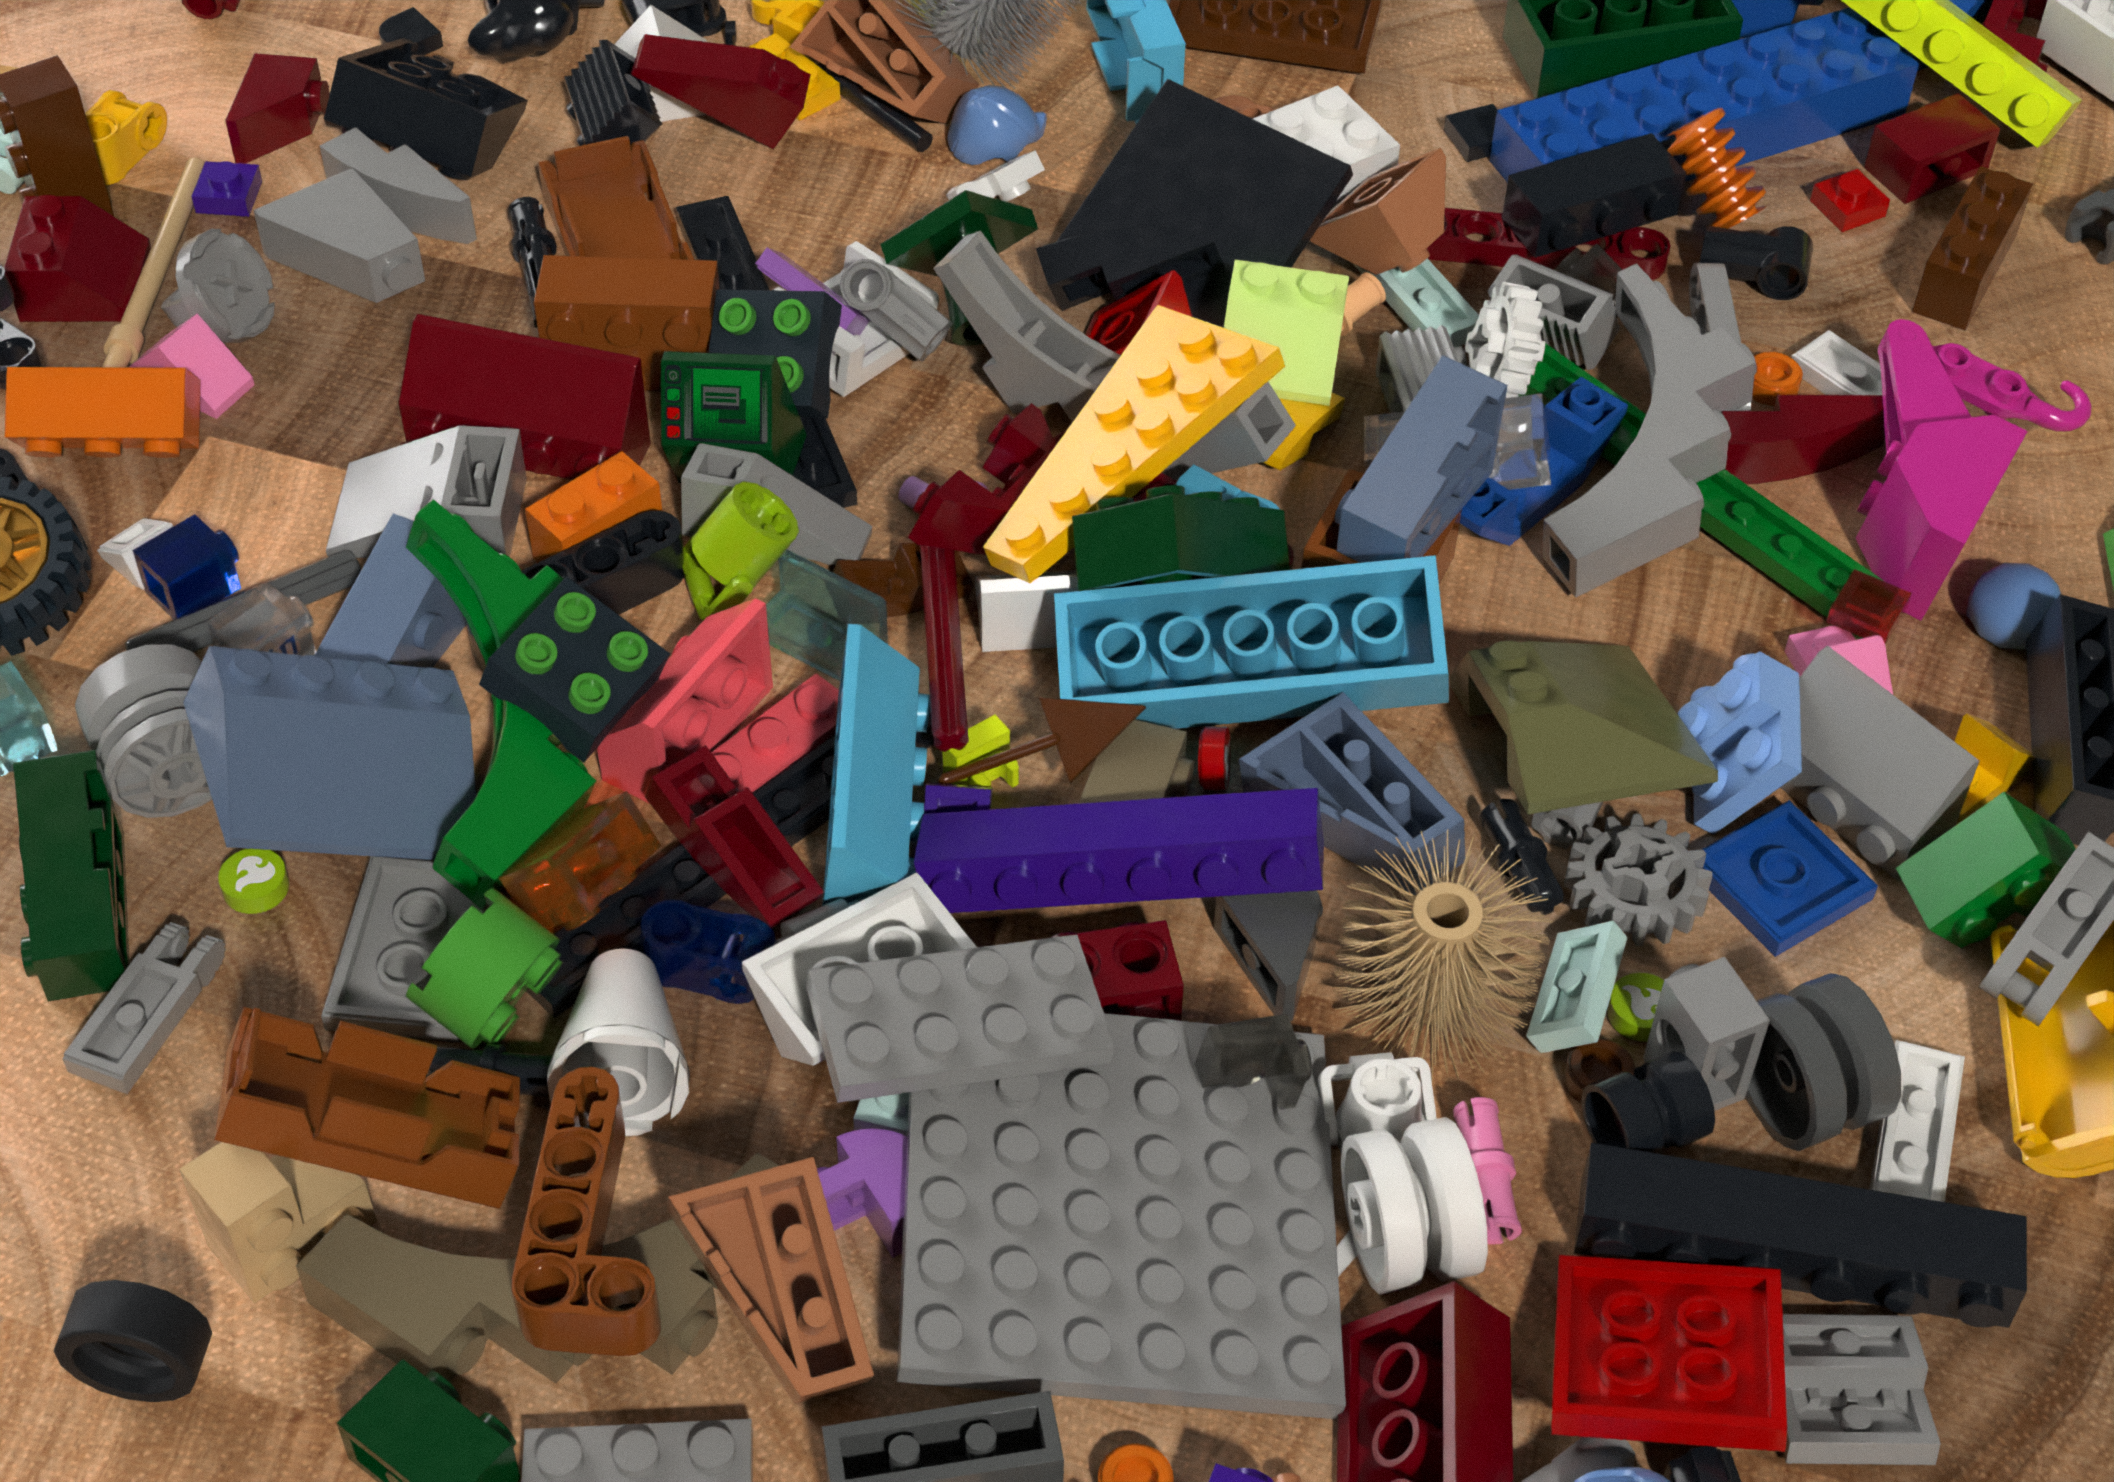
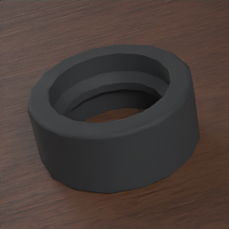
(133, 1341)

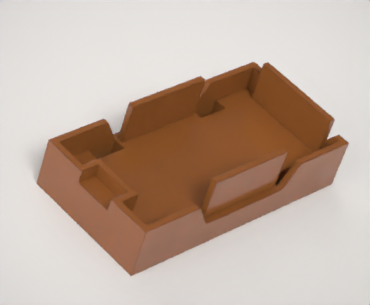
(601, 202)
(370, 1107)

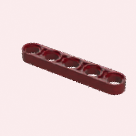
(1456, 247)

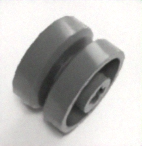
(1823, 1063)

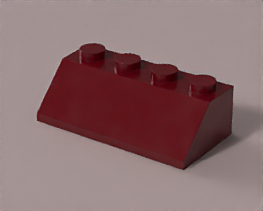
(564, 397)
(1427, 1392)

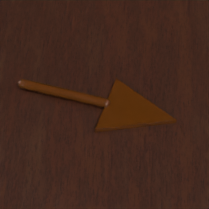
(1078, 730)

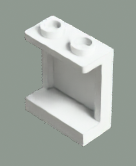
(865, 356)

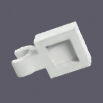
(1006, 180)

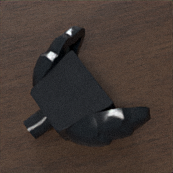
(525, 27)

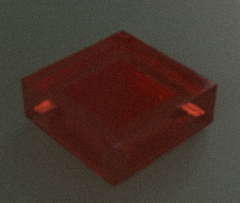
(1868, 606)

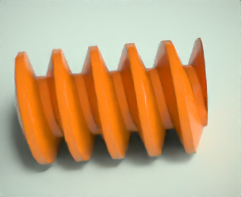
(1716, 170)

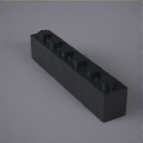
(1819, 1233)

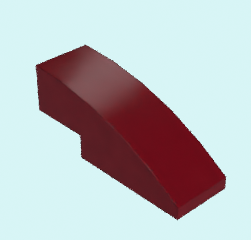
(1803, 436)
(732, 838)

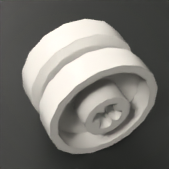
(1414, 1205)

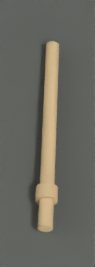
(126, 338)

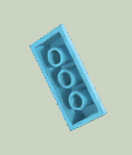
(874, 769)

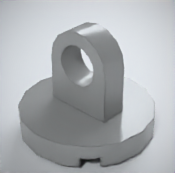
(222, 283)

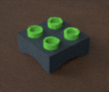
(784, 324)
(574, 667)

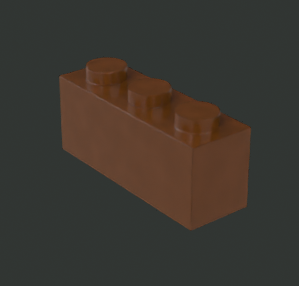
(50, 134)
(1972, 248)

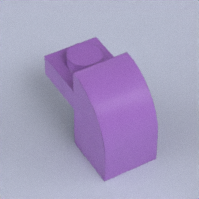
(869, 1183)

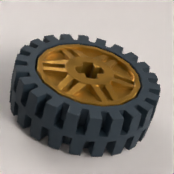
(39, 564)

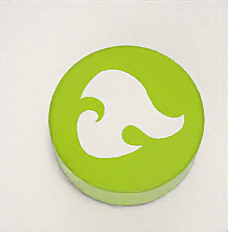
(253, 880)
(1634, 1005)

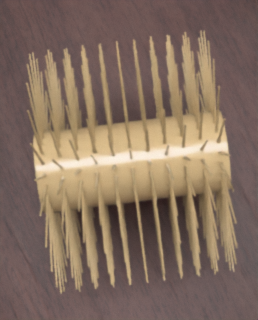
(1440, 955)

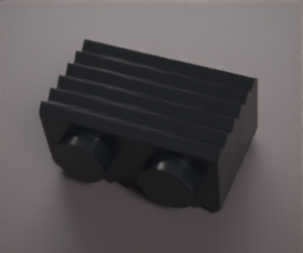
(609, 99)

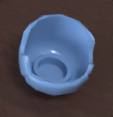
(2010, 603)

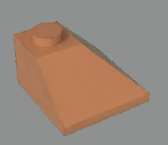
(1389, 216)

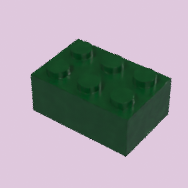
(1176, 539)

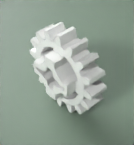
(1508, 337)

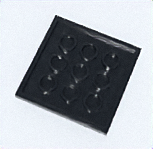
(1217, 174)

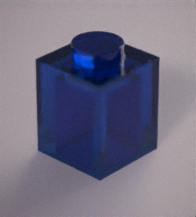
(188, 567)

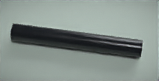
(883, 112)

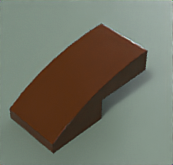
(899, 579)

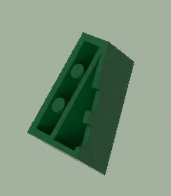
(71, 876)

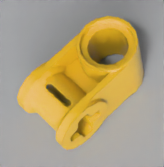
(124, 132)

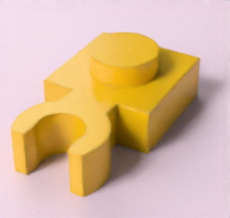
(786, 16)

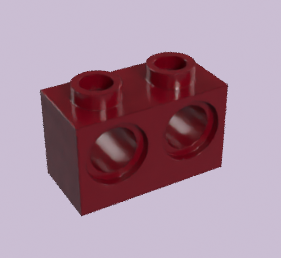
(1115, 957)

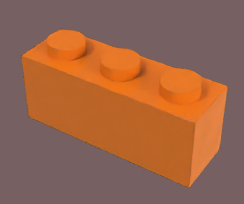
(102, 410)

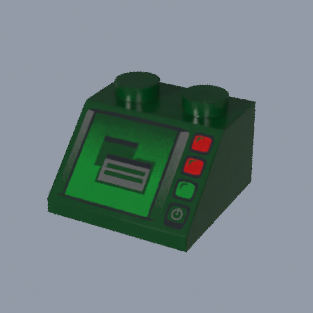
(727, 404)

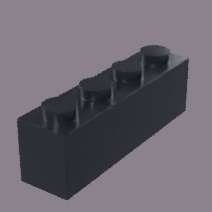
(2073, 716)

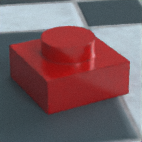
(1849, 200)

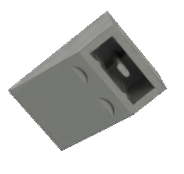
(462, 468)

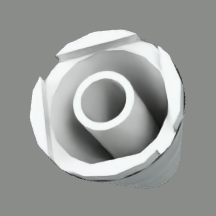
(628, 1031)

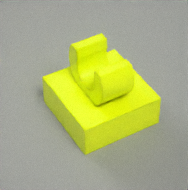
(984, 740)

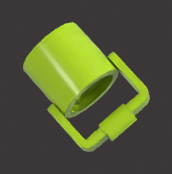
(737, 547)

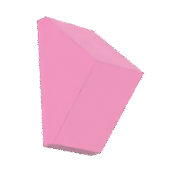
(206, 356)

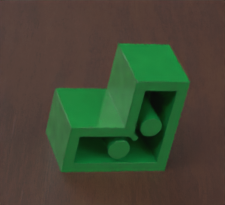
(1985, 870)

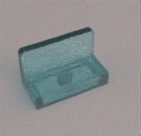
(814, 611)

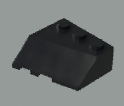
(422, 104)

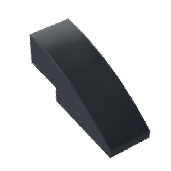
(1124, 261)

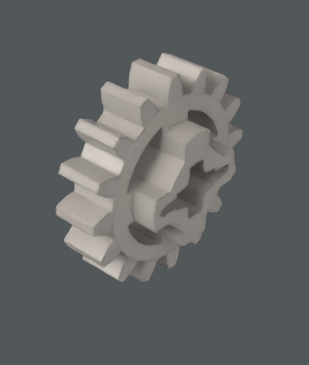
(1638, 879)

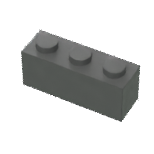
(958, 1443)

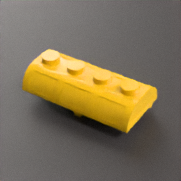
(2063, 1068)

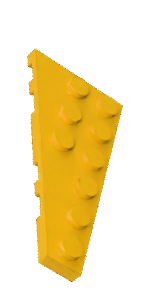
(1146, 413)

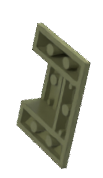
(1579, 723)

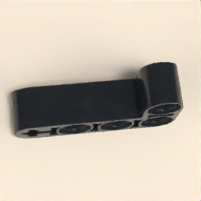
(619, 564)

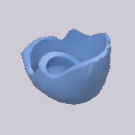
(992, 125)

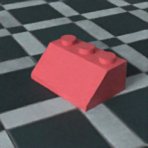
(696, 701)

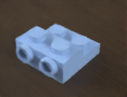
(1750, 735)

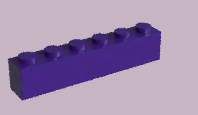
(1123, 851)

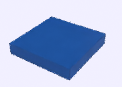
(1785, 878)

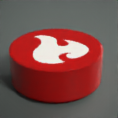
(1214, 758)

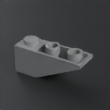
(824, 527)

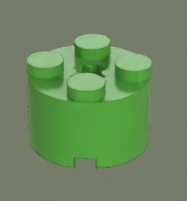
(485, 970)

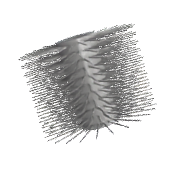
(969, 23)

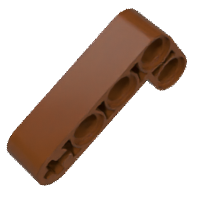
(581, 1206)

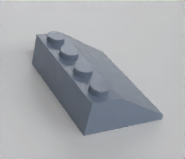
(331, 752)

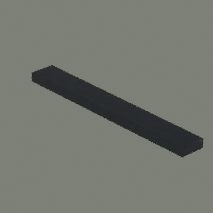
(717, 235)
(793, 800)

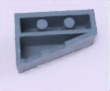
(1425, 467)
(394, 609)
(1363, 791)

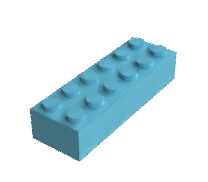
(1258, 643)

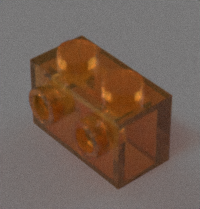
(582, 863)

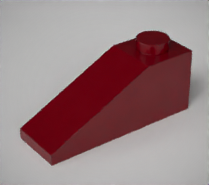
(728, 82)

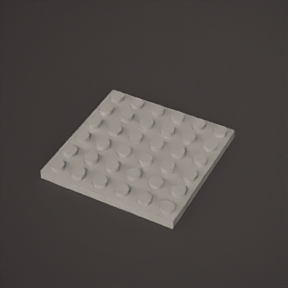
(1125, 1235)

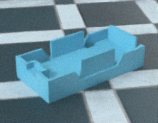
(1137, 49)

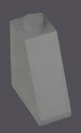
(342, 237)

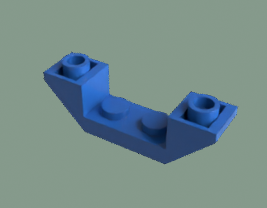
(1578, 431)

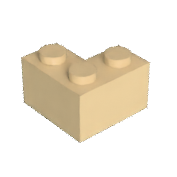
(268, 1212)

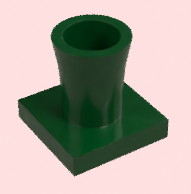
(938, 232)

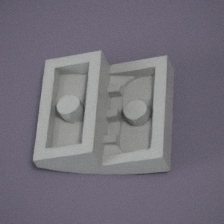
(1856, 1391)

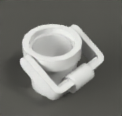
(1380, 1095)

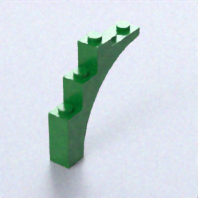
(528, 779)

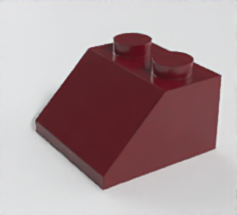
(73, 261)

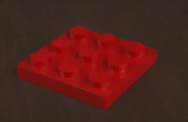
(1669, 1353)

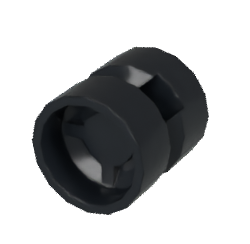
(1651, 1109)

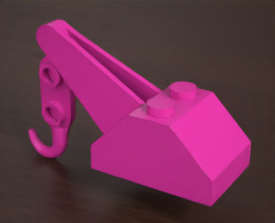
(1941, 458)

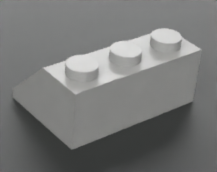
(1875, 765)

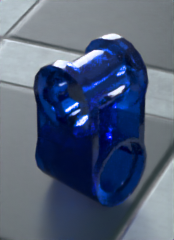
(705, 948)

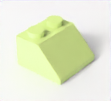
(1298, 314)

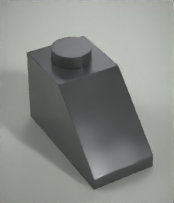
(1271, 941)

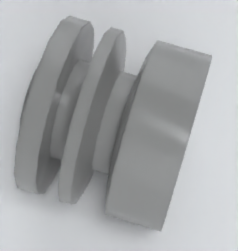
(141, 730)

